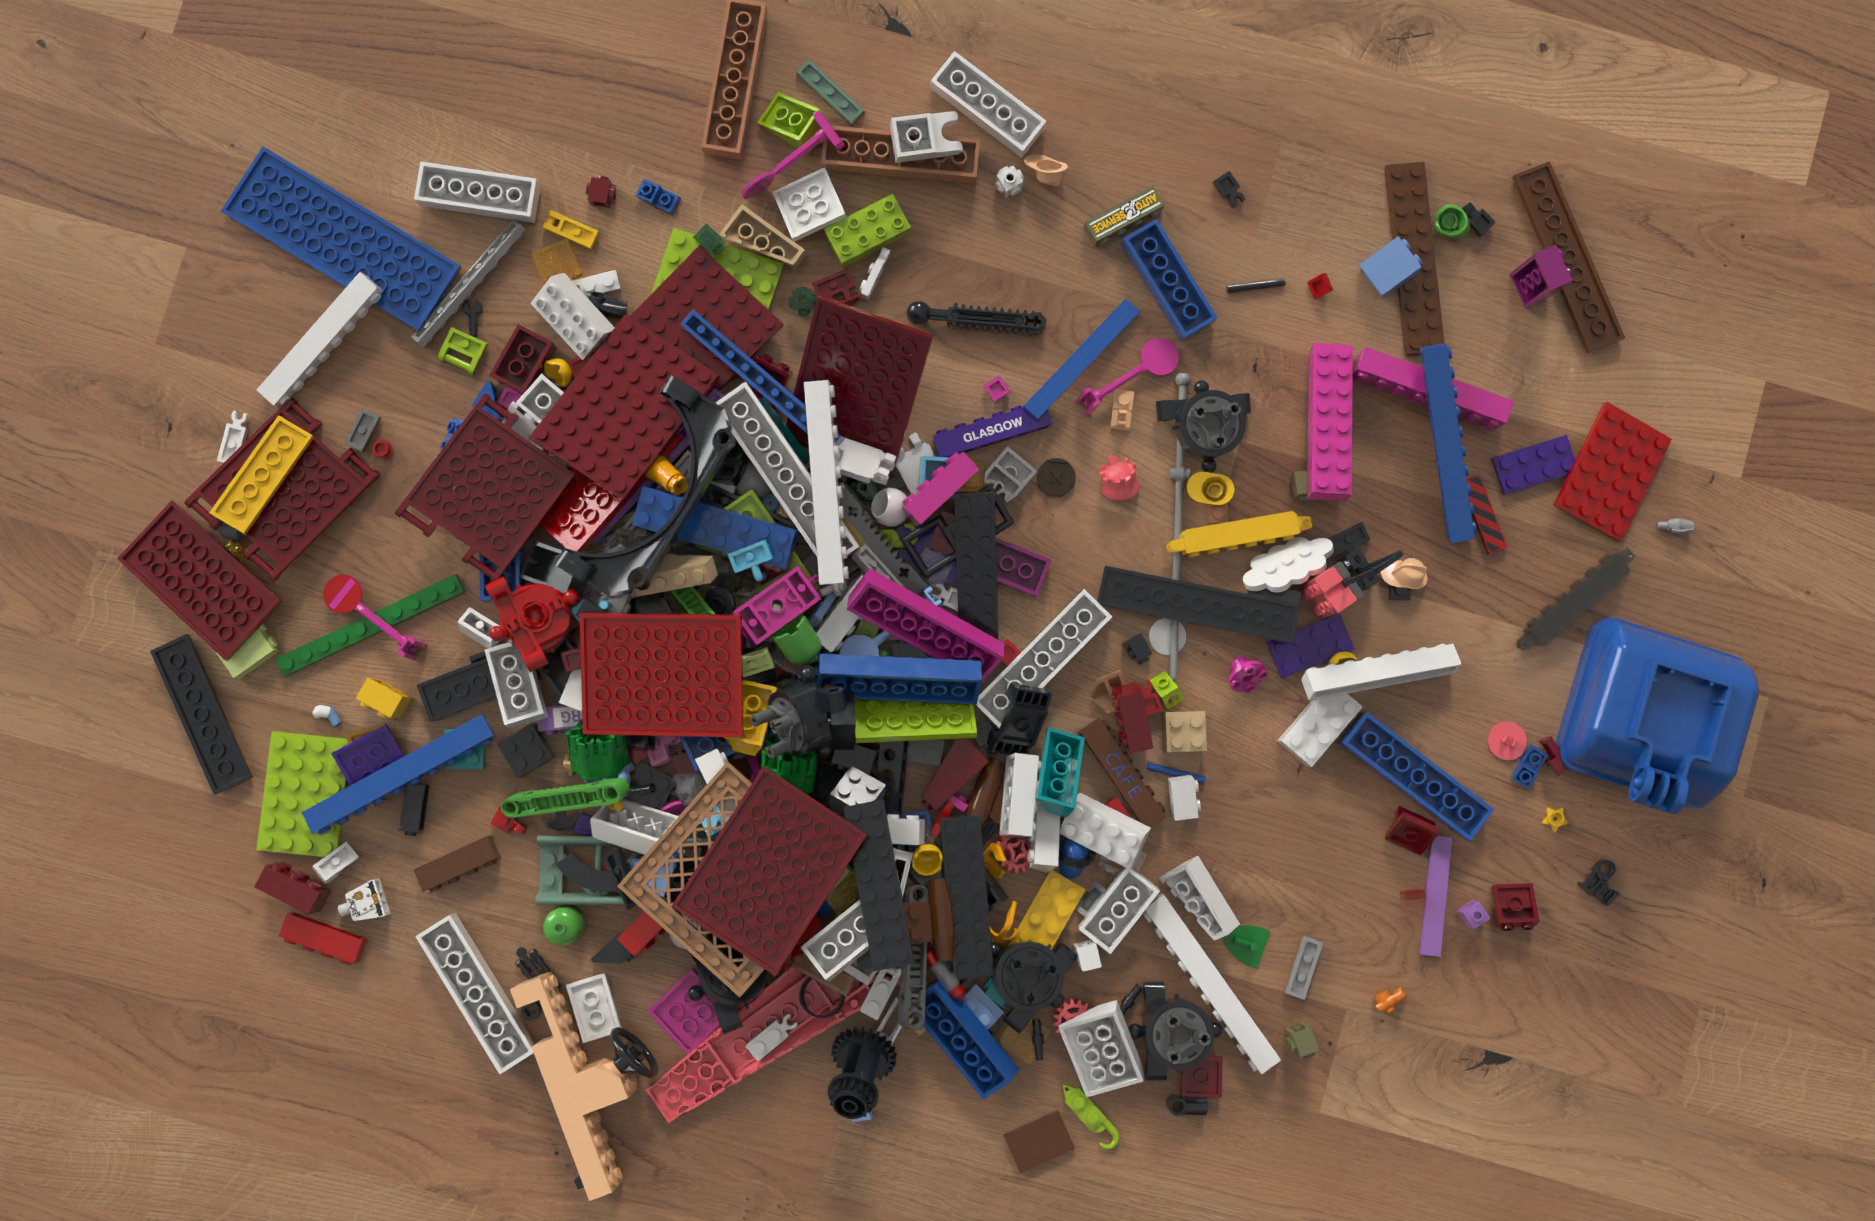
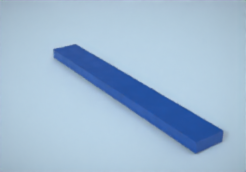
(1081, 359)

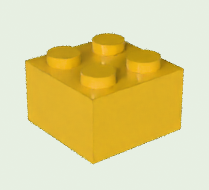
(384, 698)

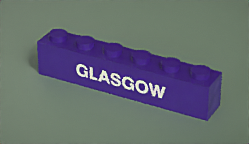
(988, 431)

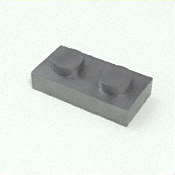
(362, 430)

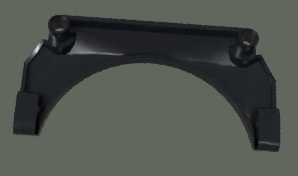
(617, 571)

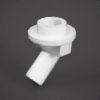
(838, 589)

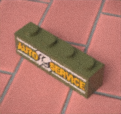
(1124, 216)

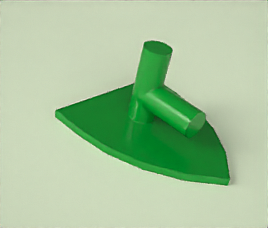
(1247, 943)

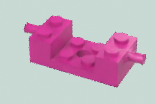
(795, 595)

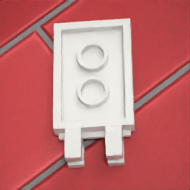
(862, 462)
(909, 462)

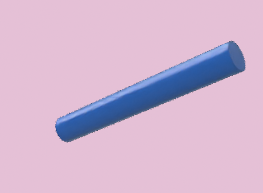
(1173, 772)

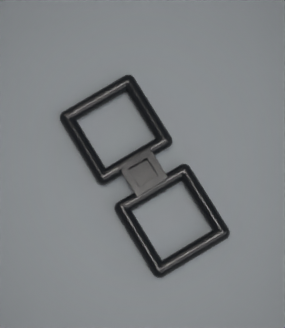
(950, 535)

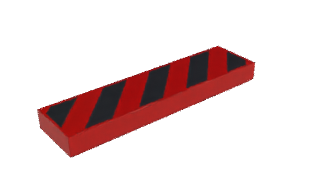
(1485, 517)

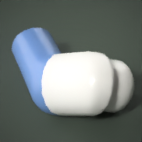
(327, 712)

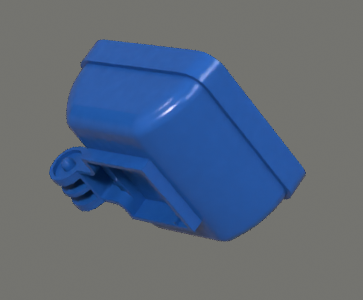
(1657, 715)

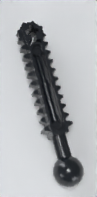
(919, 313)

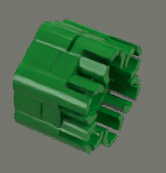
(596, 754)
(796, 770)

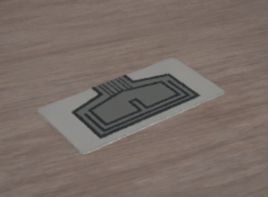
(1090, 898)

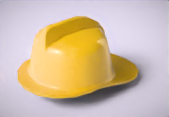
(1210, 488)

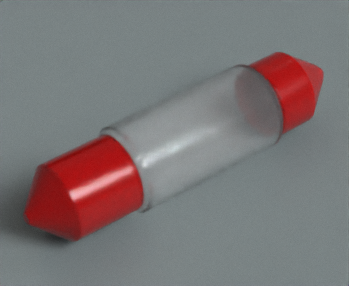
(945, 975)

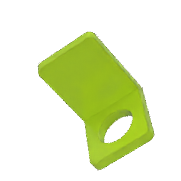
(1166, 688)

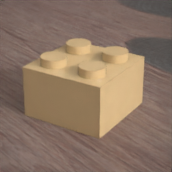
(1184, 731)

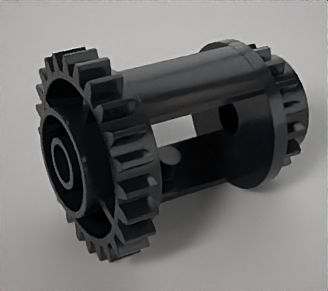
(862, 1059)

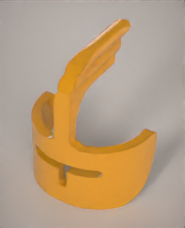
(994, 865)
(1000, 939)

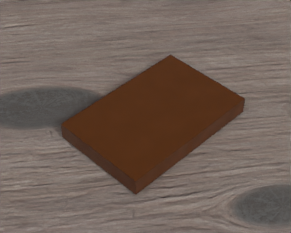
(1039, 1141)

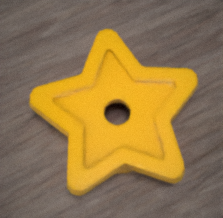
(1558, 822)

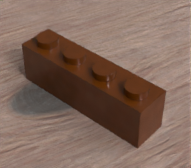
(457, 863)

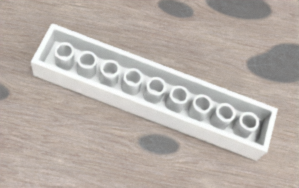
(776, 461)

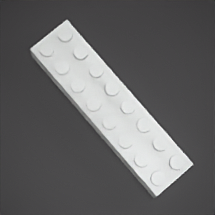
(1045, 654)
(477, 992)

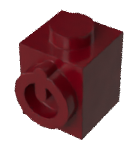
(601, 192)

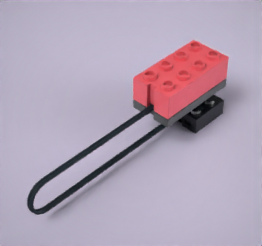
(1344, 582)

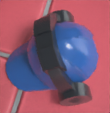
(1074, 858)

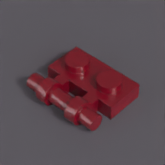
(836, 284)

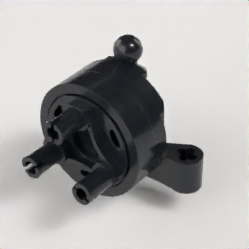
(1029, 978)
(721, 996)

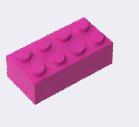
(941, 487)

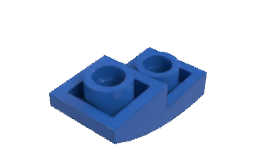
(658, 197)
(1528, 766)

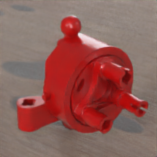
(531, 618)

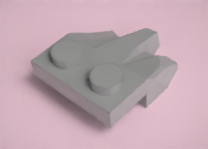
(1009, 474)

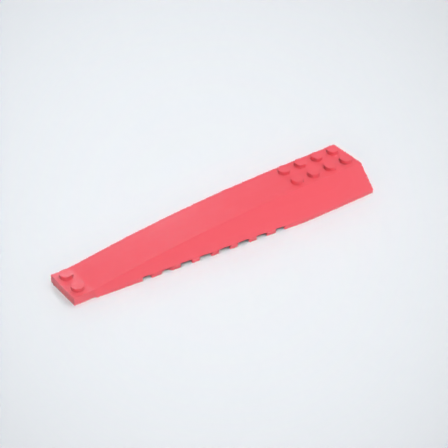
(725, 1059)

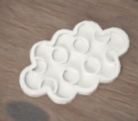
(1288, 564)

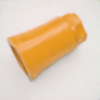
(667, 476)

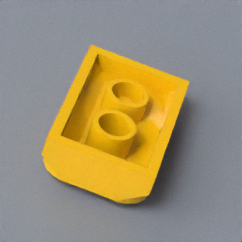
(754, 700)

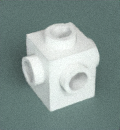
(1009, 187)

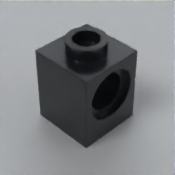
(641, 742)

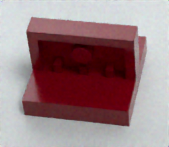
(1412, 831)

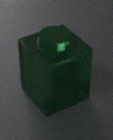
(709, 240)

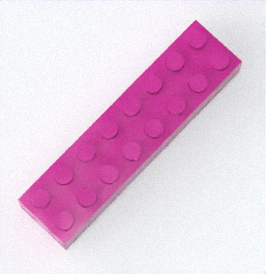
(1408, 381)
(1330, 422)
(922, 623)

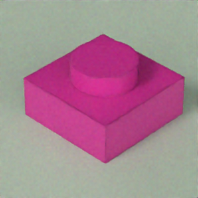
(996, 389)
(508, 396)
(959, 800)

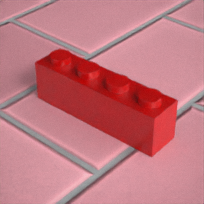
(323, 938)

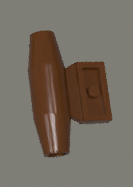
(988, 793)
(933, 920)

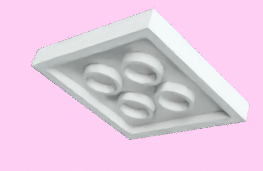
(809, 204)

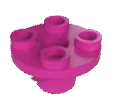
(1246, 674)

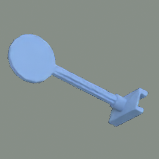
(864, 645)

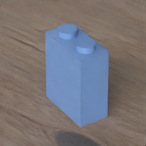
(1391, 267)

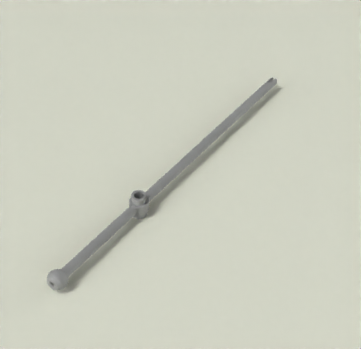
(1178, 474)

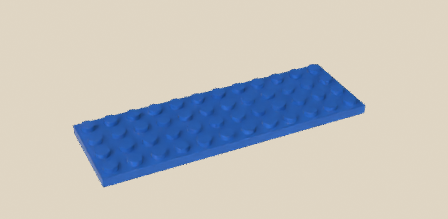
(340, 237)

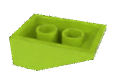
(790, 120)

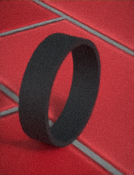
(802, 1001)

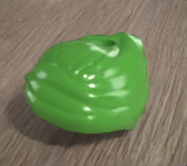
(1449, 218)

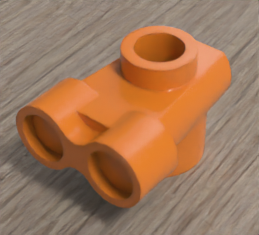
(1387, 1001)

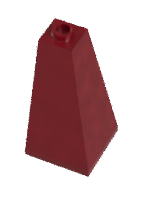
(955, 770)

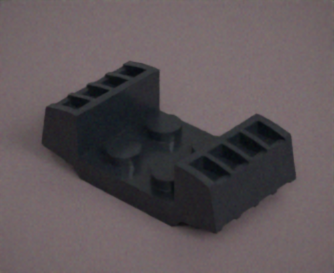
(1022, 720)

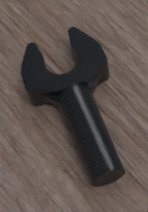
(472, 316)

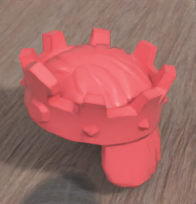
(1119, 479)

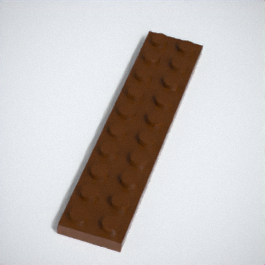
(1412, 221)
(1556, 226)

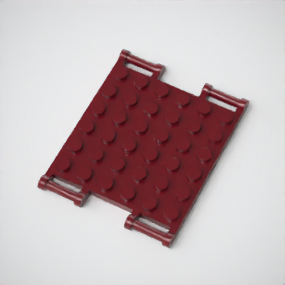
(487, 488)
(303, 505)

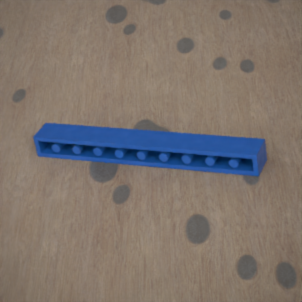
(748, 370)
(1447, 442)
(398, 775)

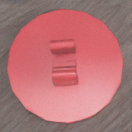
(1507, 740)

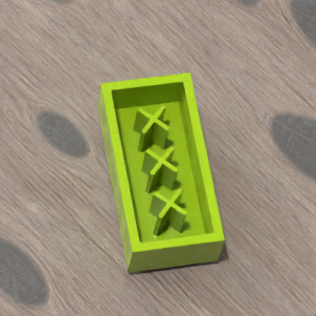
(867, 231)

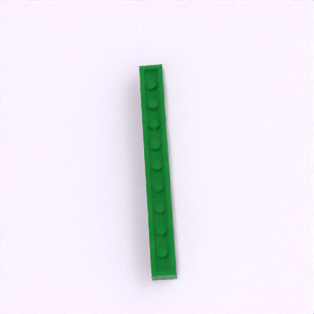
(364, 628)

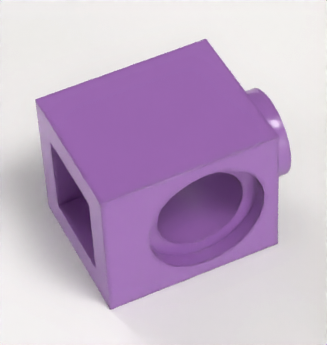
(1473, 914)

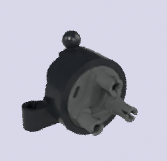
(1207, 422)
(800, 715)
(1173, 1031)

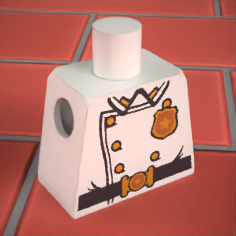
(365, 902)

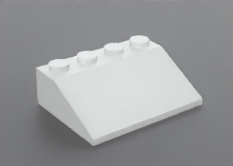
(1102, 1049)

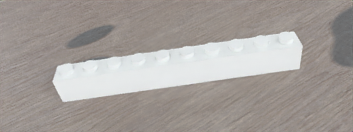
(825, 482)
(1212, 984)

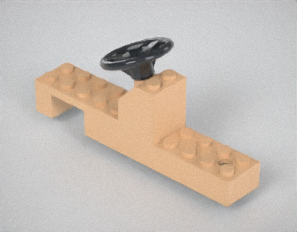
(581, 1088)

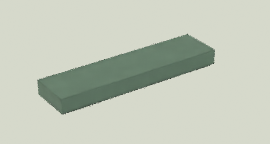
(830, 92)

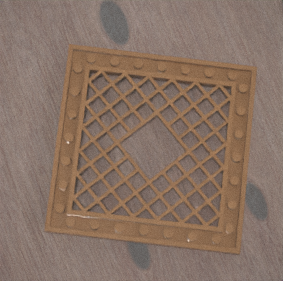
(636, 882)

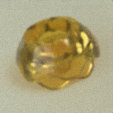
(235, 549)

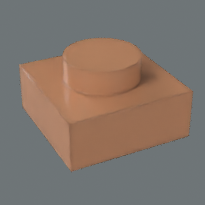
(1217, 514)

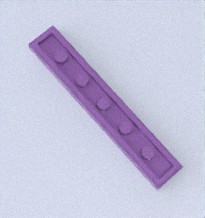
(1435, 896)

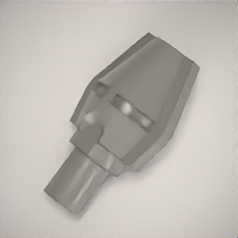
(1677, 525)

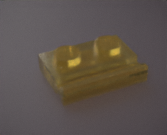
(844, 895)

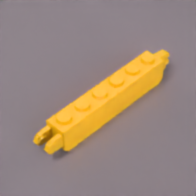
(1239, 532)

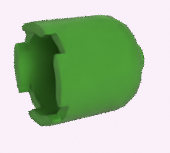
(798, 641)
(564, 925)

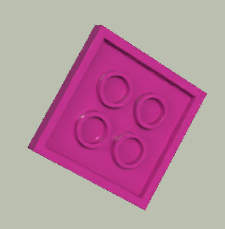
(682, 1018)

